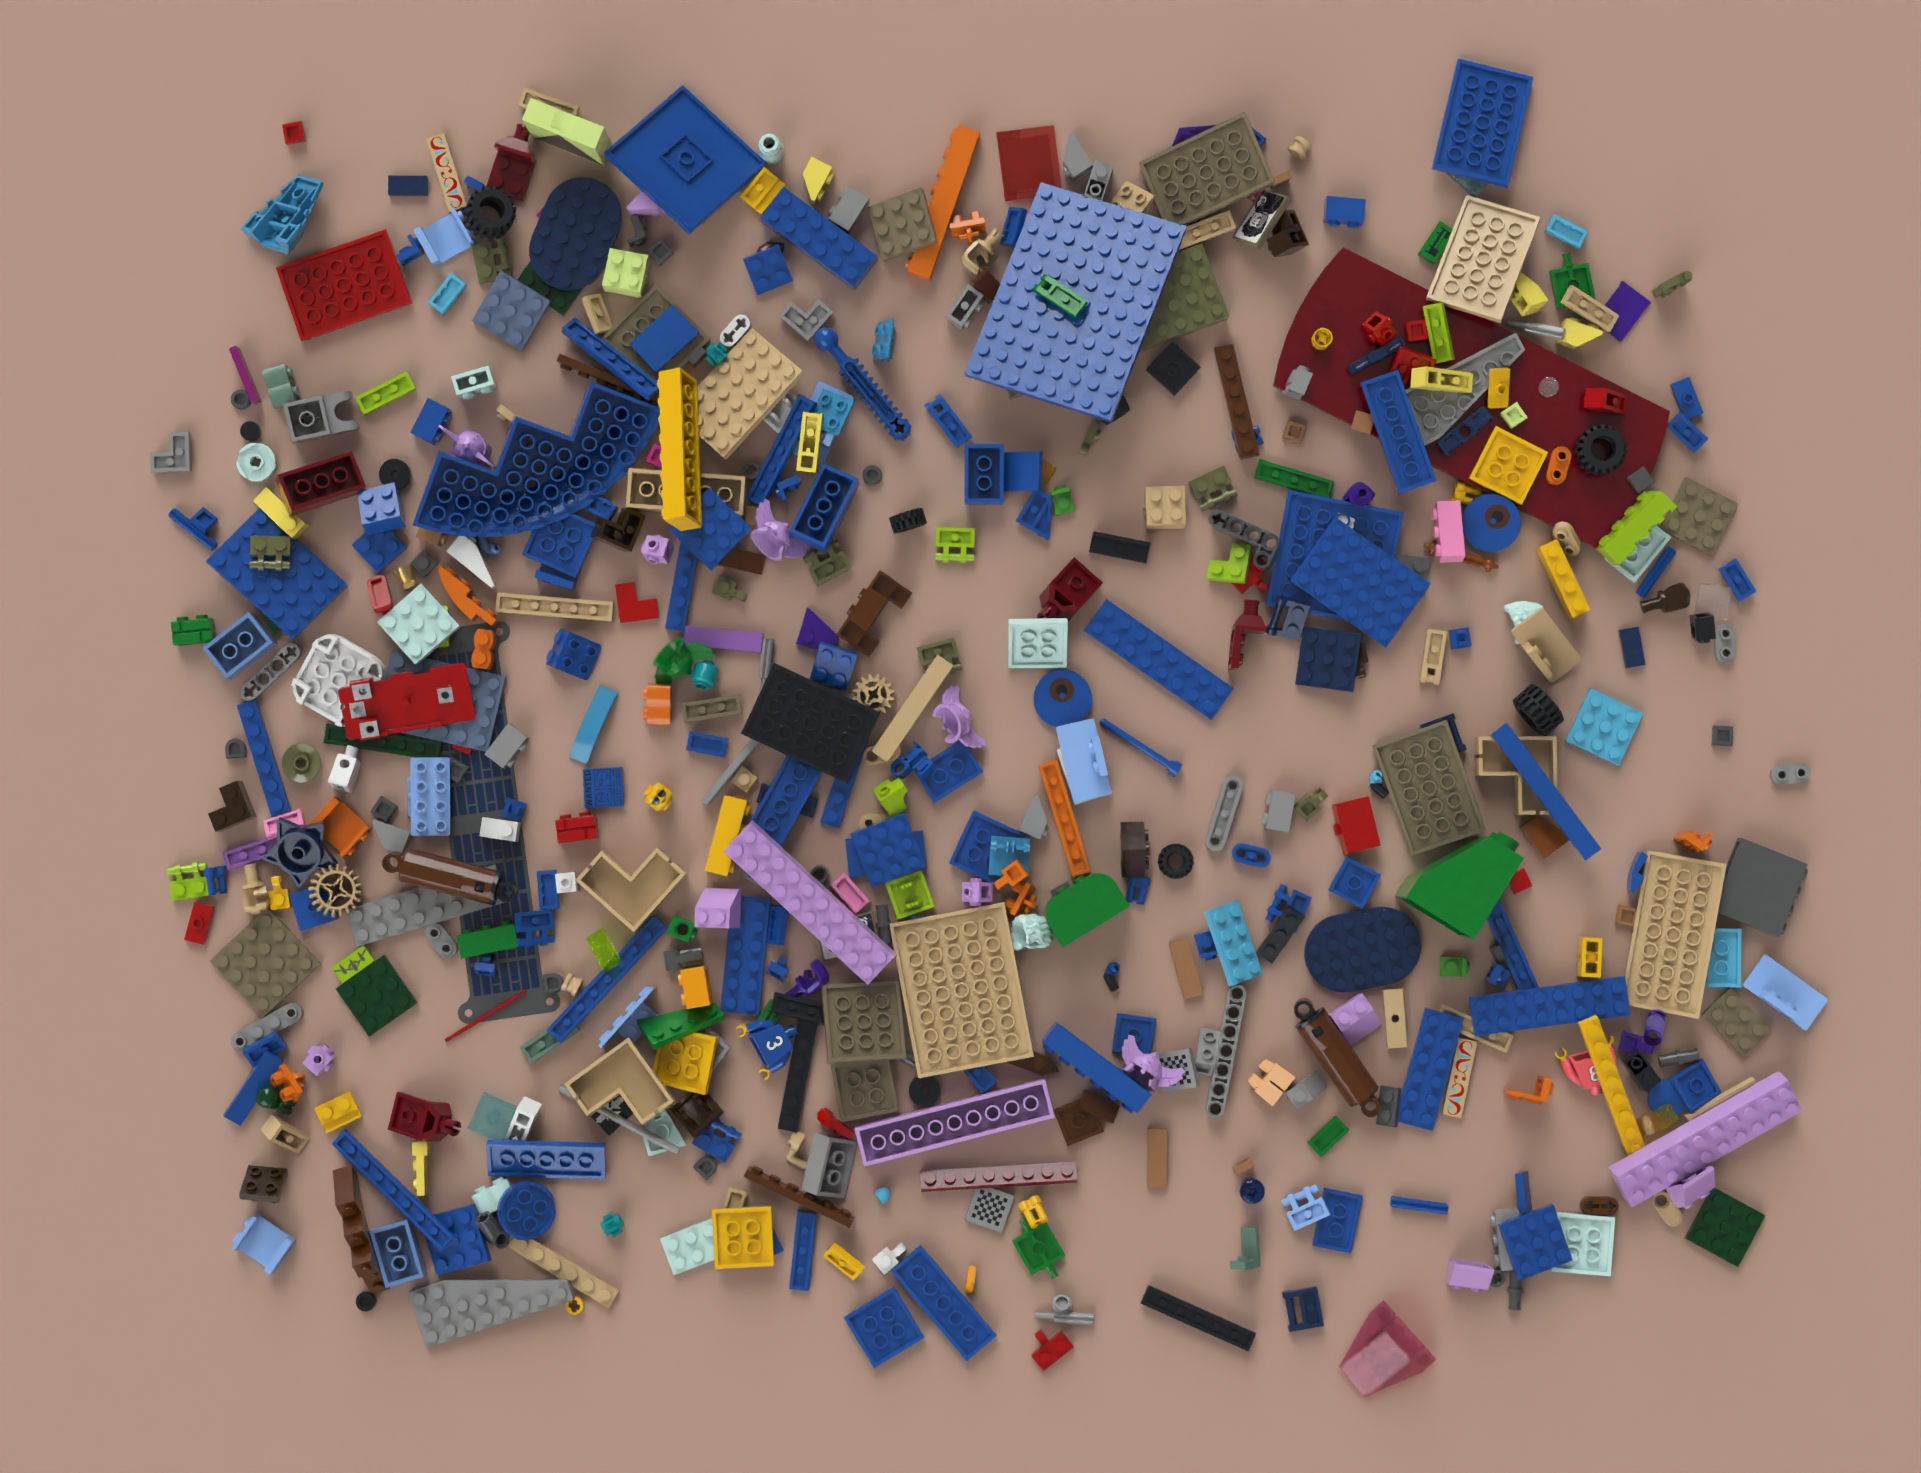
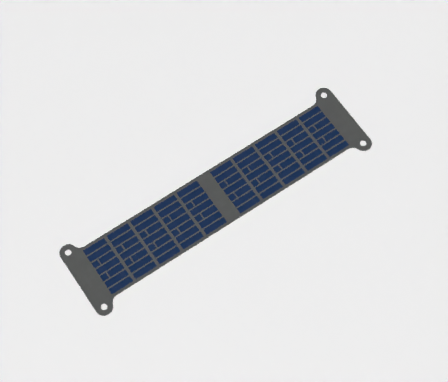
(484, 795)

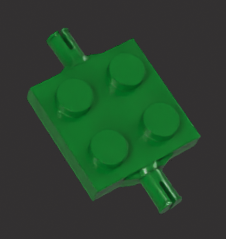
(1570, 275)
(1038, 1248)

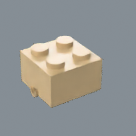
(1165, 507)

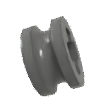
(746, 468)
(1502, 1280)

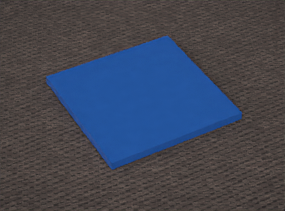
(685, 159)

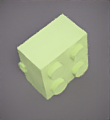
(626, 273)

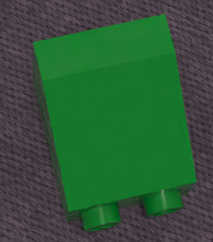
(1464, 883)

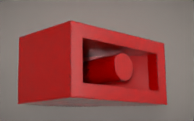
(1605, 401)

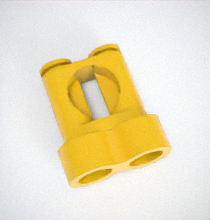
(1460, 491)
(1030, 1205)

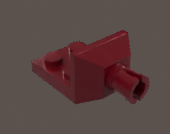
(513, 164)
(1068, 591)
(1249, 623)
(422, 1118)

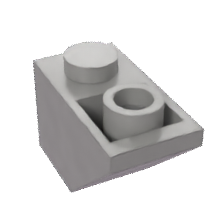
(1098, 180)

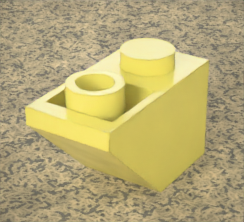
(816, 177)
(1578, 333)

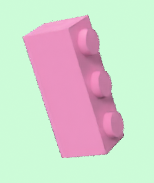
(1448, 531)

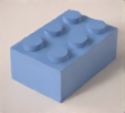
(239, 645)
(398, 1252)

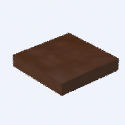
(1076, 1123)

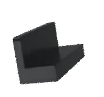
(1119, 547)

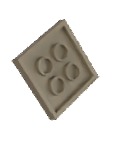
(902, 224)
(1699, 516)
(864, 1089)

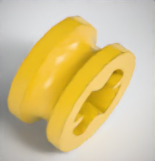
(570, 1309)

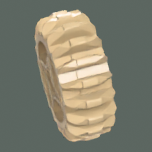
(344, 894)

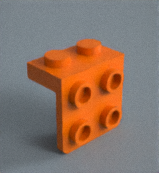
(1541, 1093)

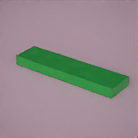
(1293, 479)

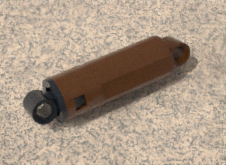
(450, 876)
(1337, 1057)

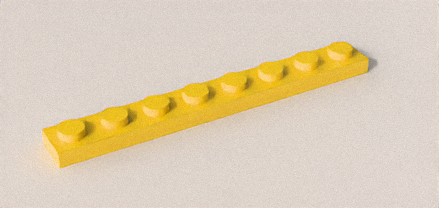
(1611, 1084)

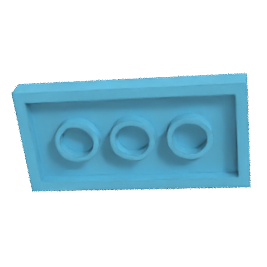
(1233, 943)

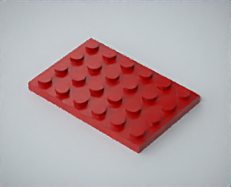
(343, 285)

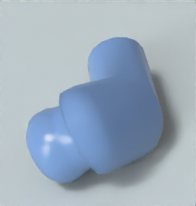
(488, 547)

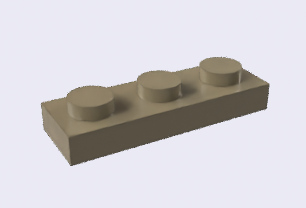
(711, 708)

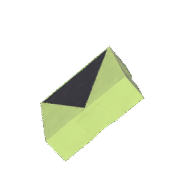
(566, 131)

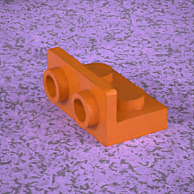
(1693, 841)

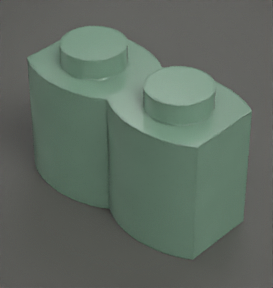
(280, 385)

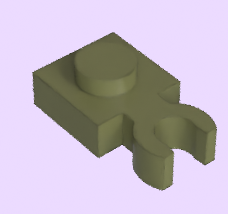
(1092, 434)

